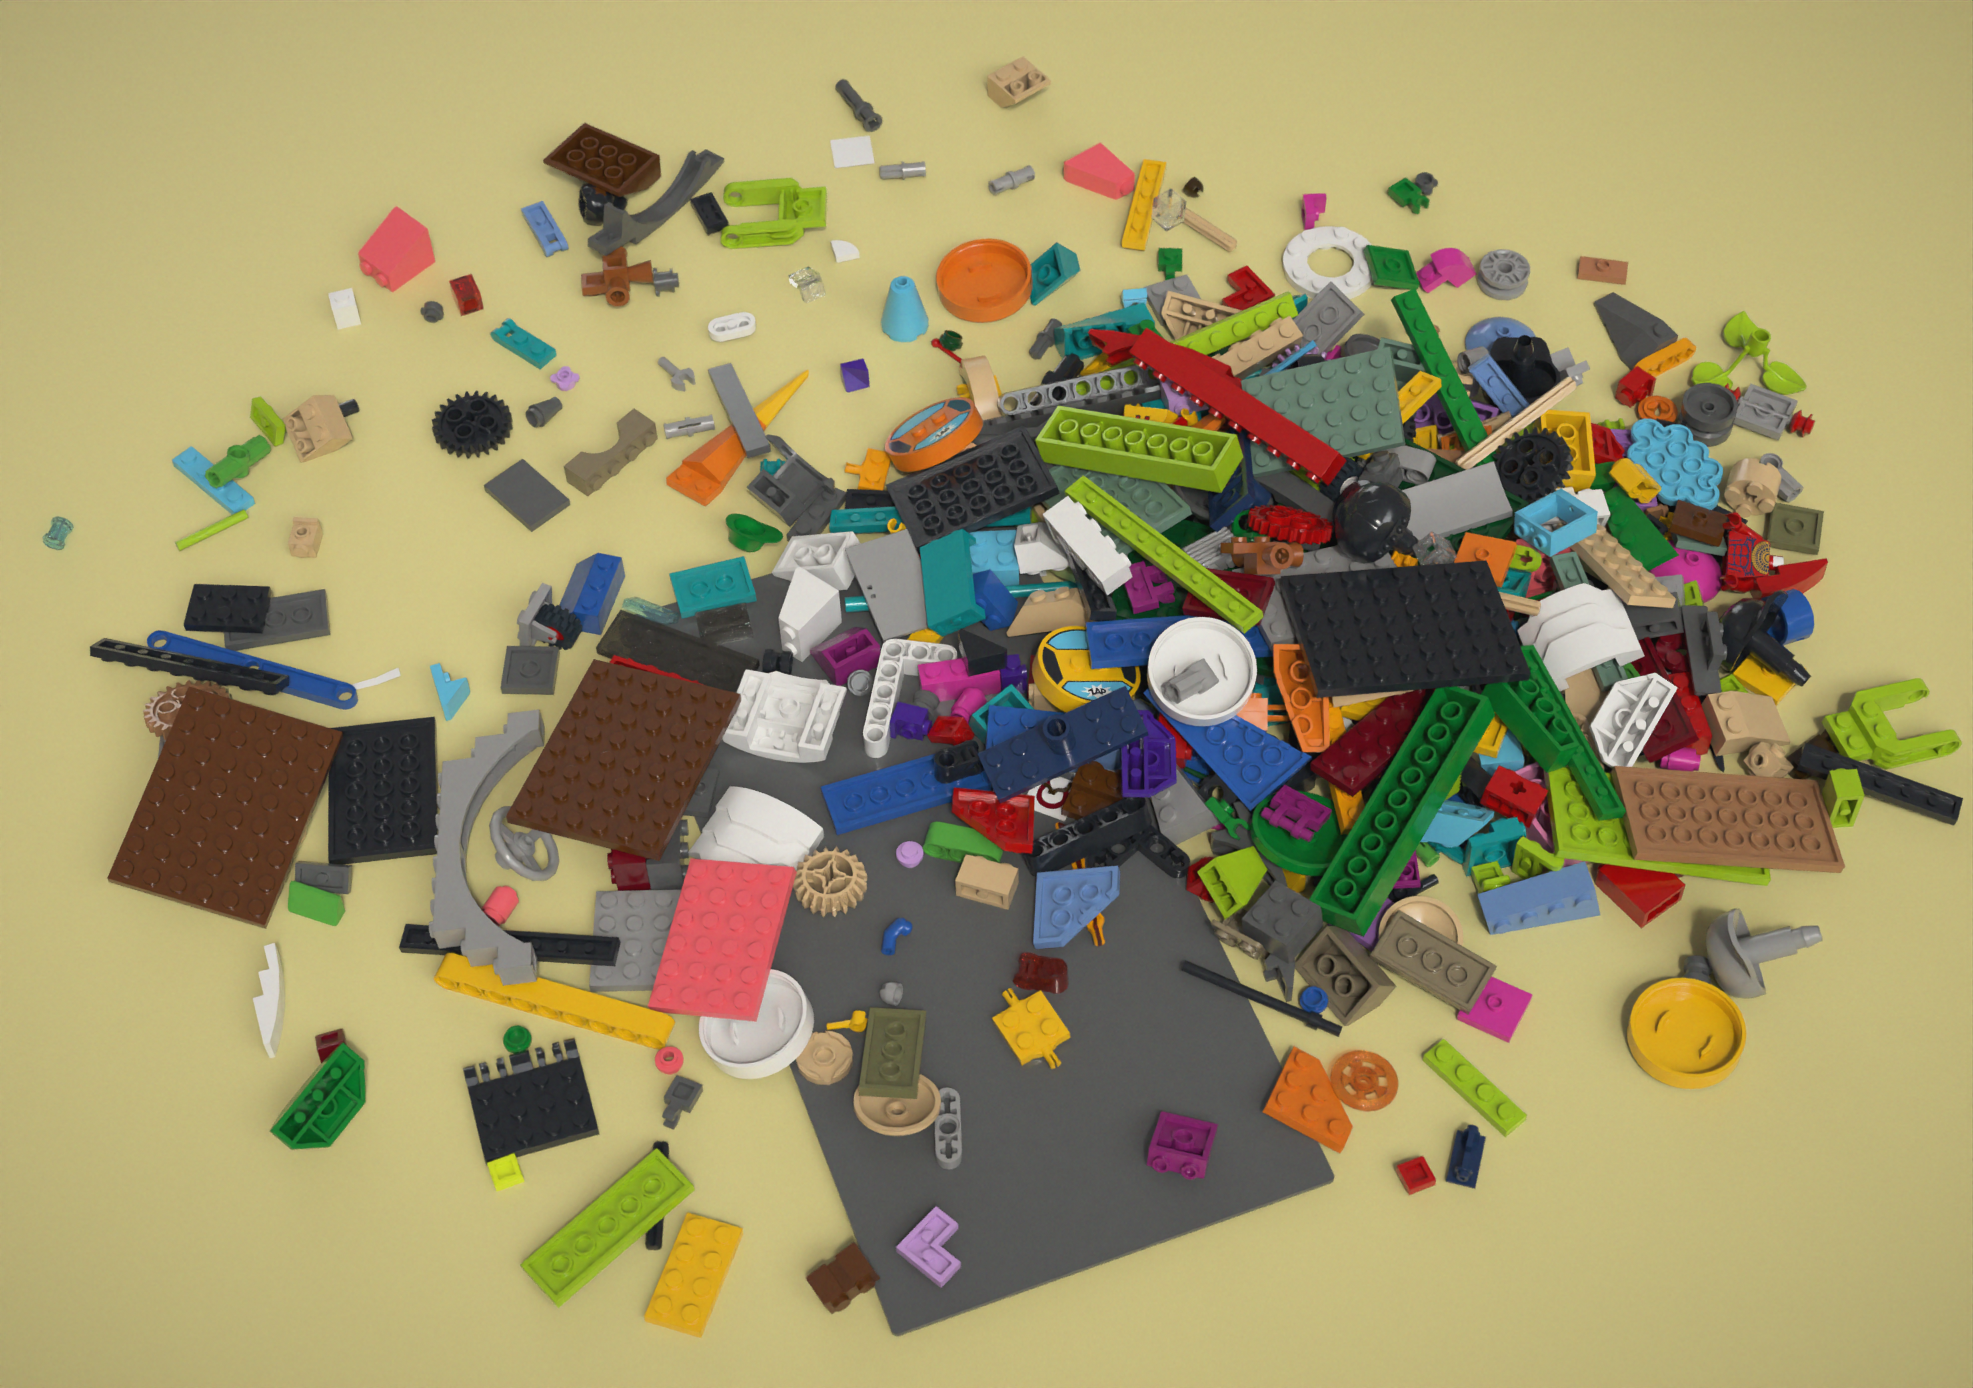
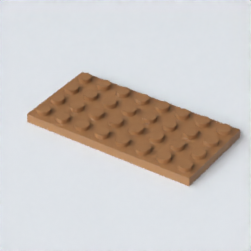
(1727, 819)

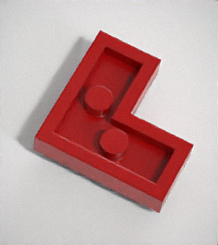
(1249, 289)

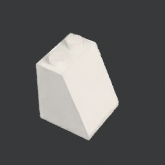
(808, 614)

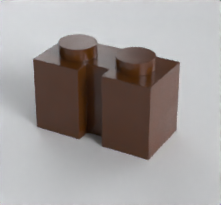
(843, 1279)

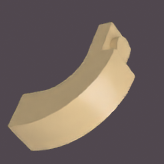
(981, 386)

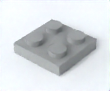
(1157, 293)

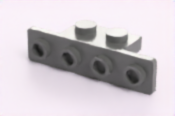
(1704, 648)

